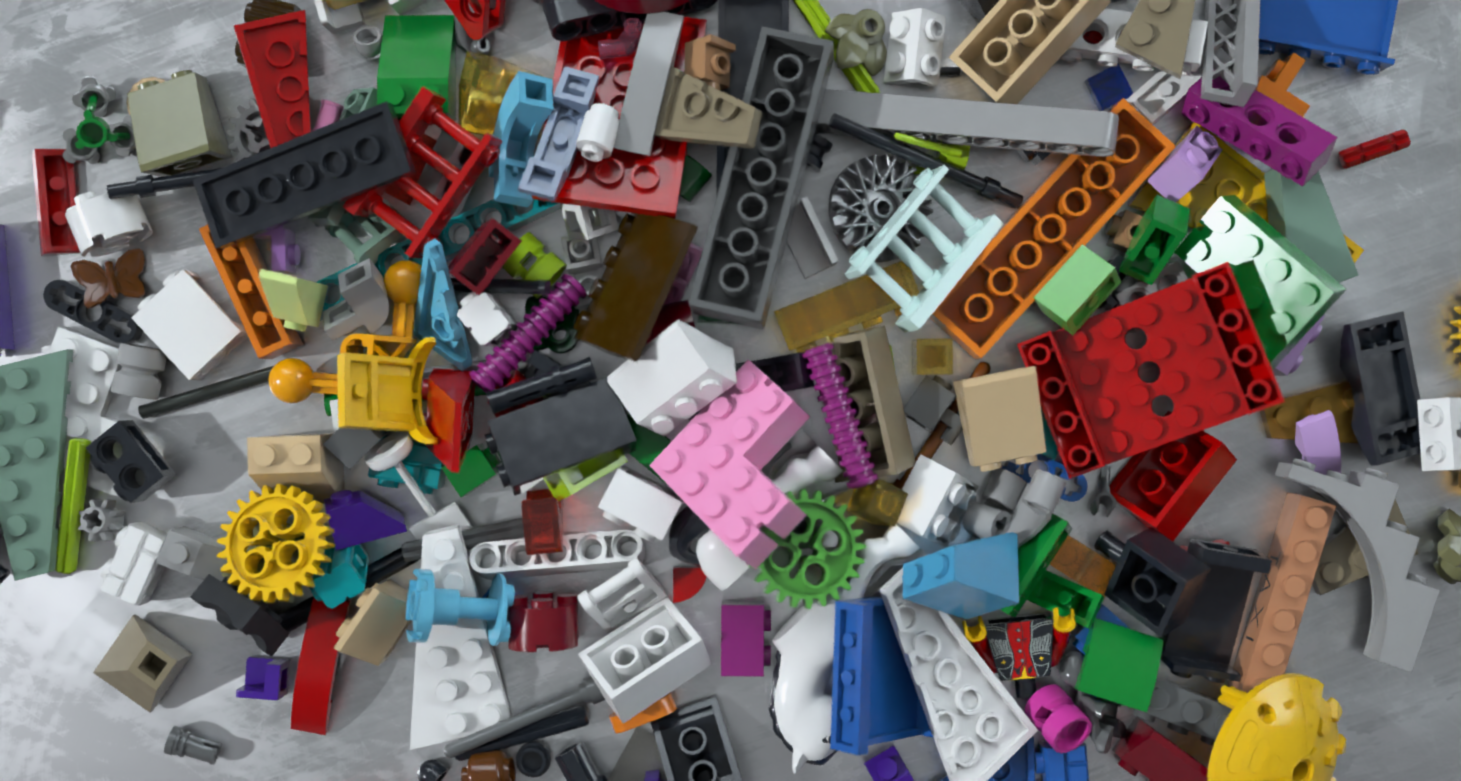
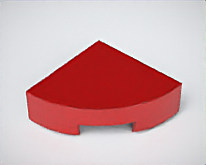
(687, 582)

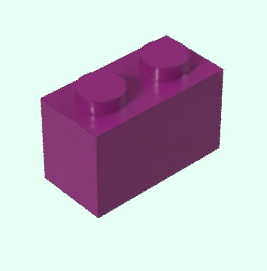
(743, 638)

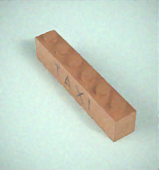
(1283, 591)

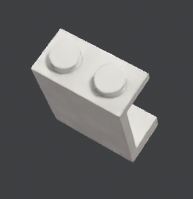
(189, 325)

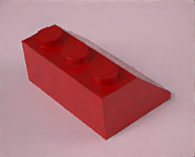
(1172, 481)

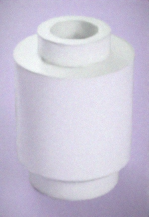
(598, 132)

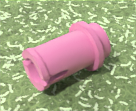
(328, 114)

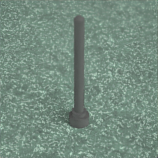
(586, 693)

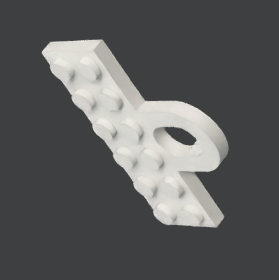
(89, 399)

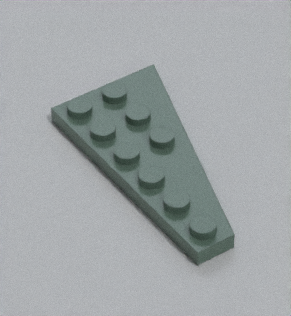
(32, 458)

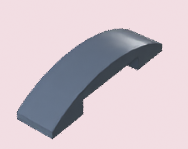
(557, 147)

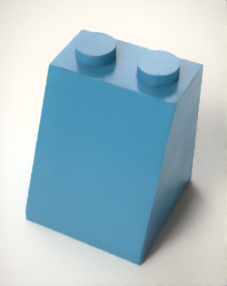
(966, 577)

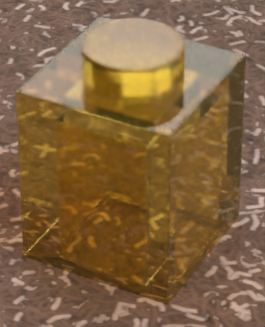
(932, 356)
(877, 503)

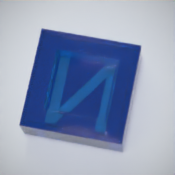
(1108, 87)

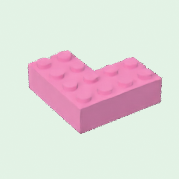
(720, 462)

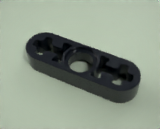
(78, 314)

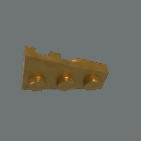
(1282, 418)

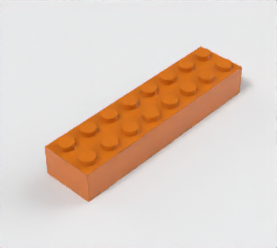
(1047, 232)

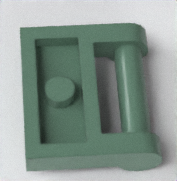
(381, 235)

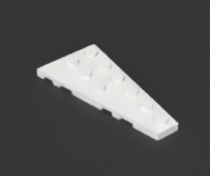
(963, 700)

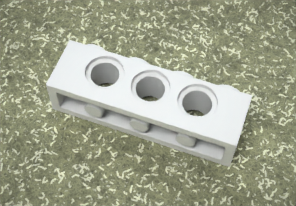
(1110, 25)

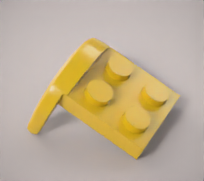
(384, 392)

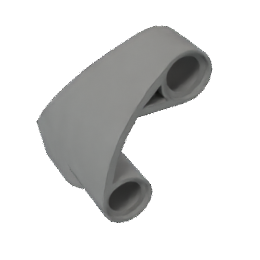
(1014, 505)

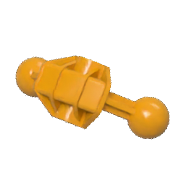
(294, 379)

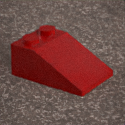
(450, 414)

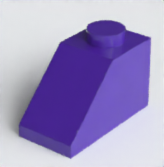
(361, 518)

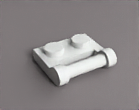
(626, 603)

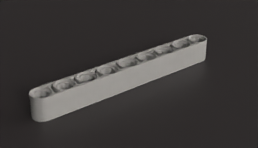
(976, 122)

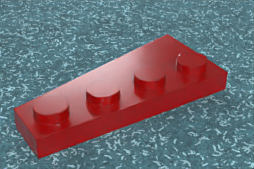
(278, 73)

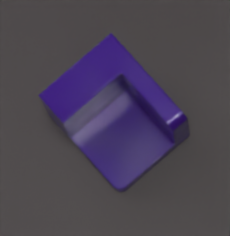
(265, 678)

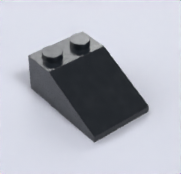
(696, 744)

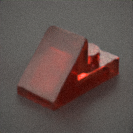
(542, 522)

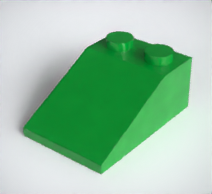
(414, 55)

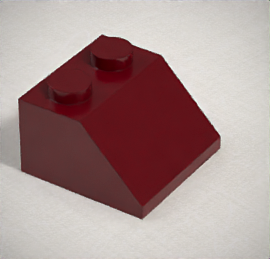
(1156, 756)

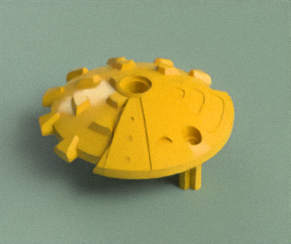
(1278, 732)

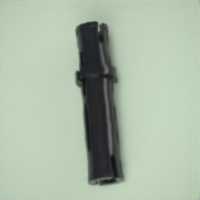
(547, 383)

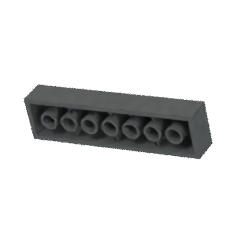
(764, 182)

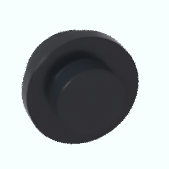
(533, 759)

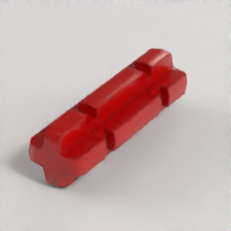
(1374, 148)

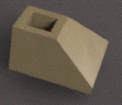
(142, 663)

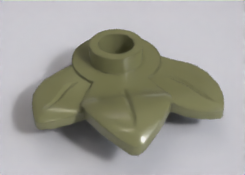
(856, 43)

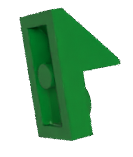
(1064, 594)

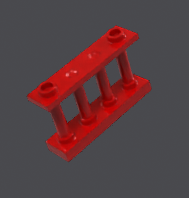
(425, 111)

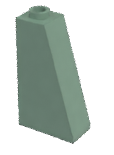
(1309, 222)

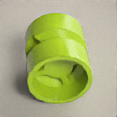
(546, 267)

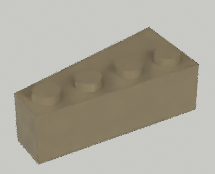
(876, 398)

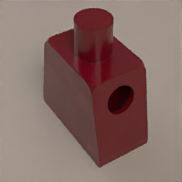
(483, 255)

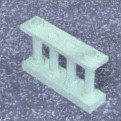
(956, 256)

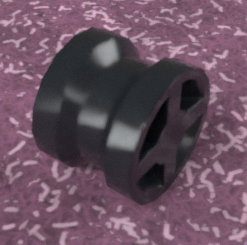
(818, 148)

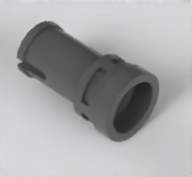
(185, 743)

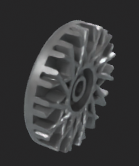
(864, 188)

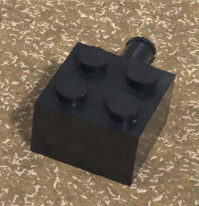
(1153, 578)

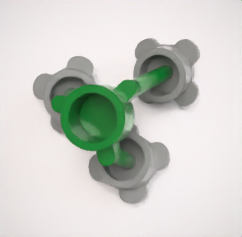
(94, 131)

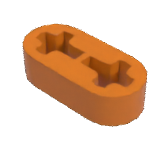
(655, 711)

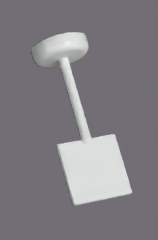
(390, 454)

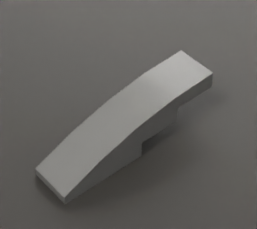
(648, 82)

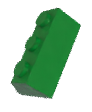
(1036, 557)

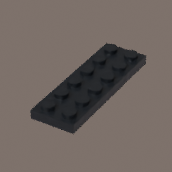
(304, 175)

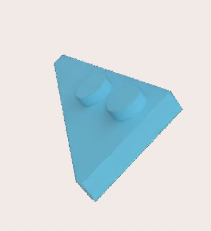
(438, 309)

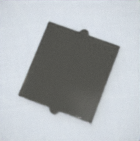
(638, 757)

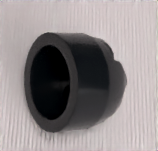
(432, 771)

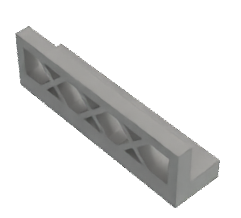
(1242, 50)

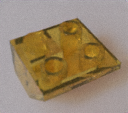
(483, 89)

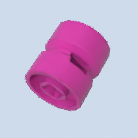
(1058, 718)

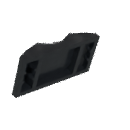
(1383, 387)

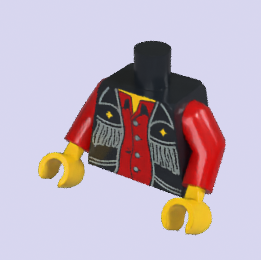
(1022, 646)

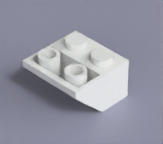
(936, 501)

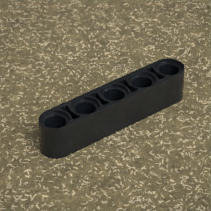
(585, 18)

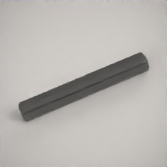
(495, 532)

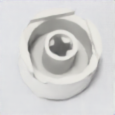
(106, 224)

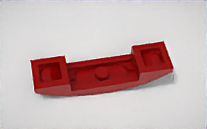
(317, 668)

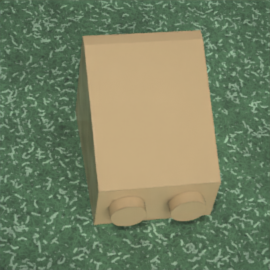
(1001, 417)
(296, 462)

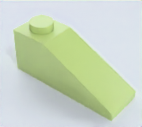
(293, 299)

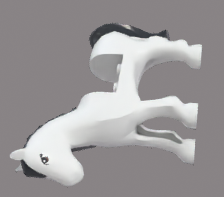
(806, 639)

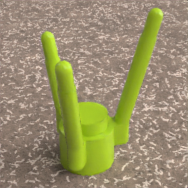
(951, 153)

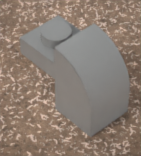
(364, 302)

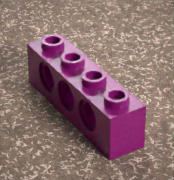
(1264, 131)

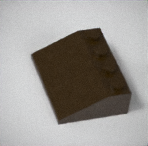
(634, 284)

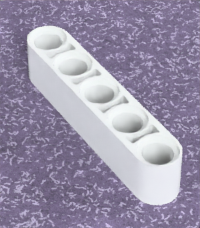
(573, 562)

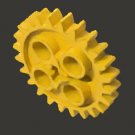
(272, 512)

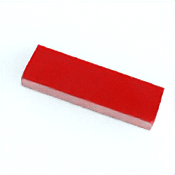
(54, 195)

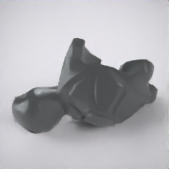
(1099, 710)

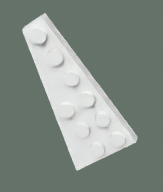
(456, 669)

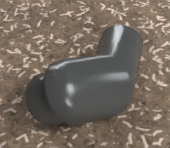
(466, 43)

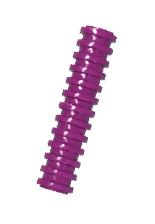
(528, 334)
(840, 416)

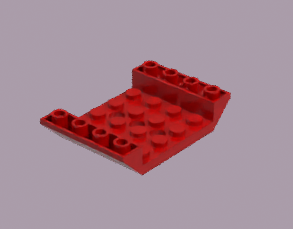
(1206, 363)

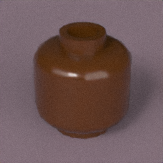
(489, 767)

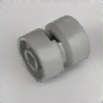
(139, 371)

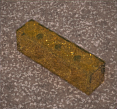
(841, 308)

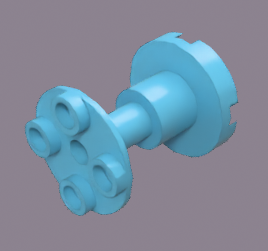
(444, 607)

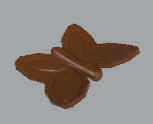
(112, 282)

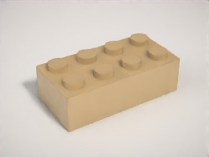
(1021, 43)

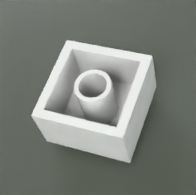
(640, 503)

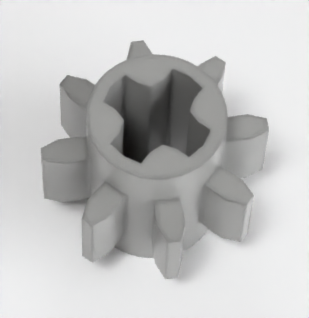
(101, 520)

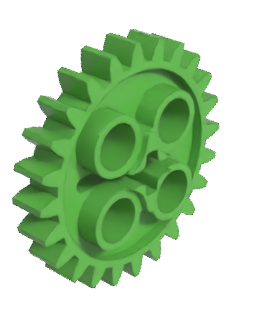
(834, 565)

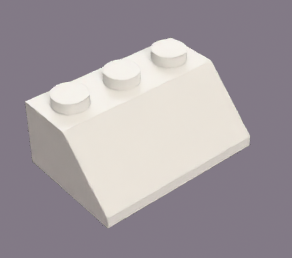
(674, 377)
(645, 659)

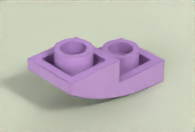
(1319, 442)

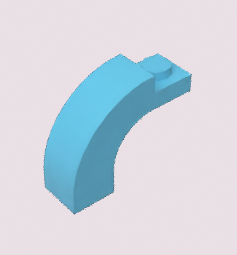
(518, 125)

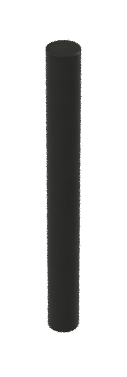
(204, 393)

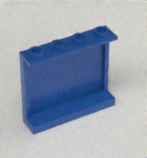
(1330, 31)
(871, 681)

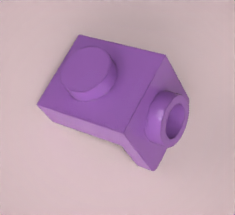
(284, 251)

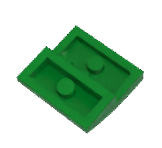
(1120, 664)

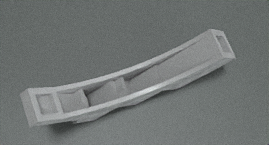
(1399, 598)

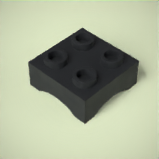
(242, 613)

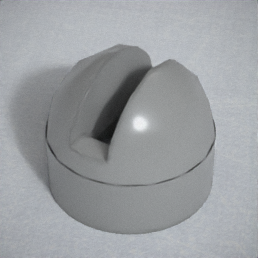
(368, 41)

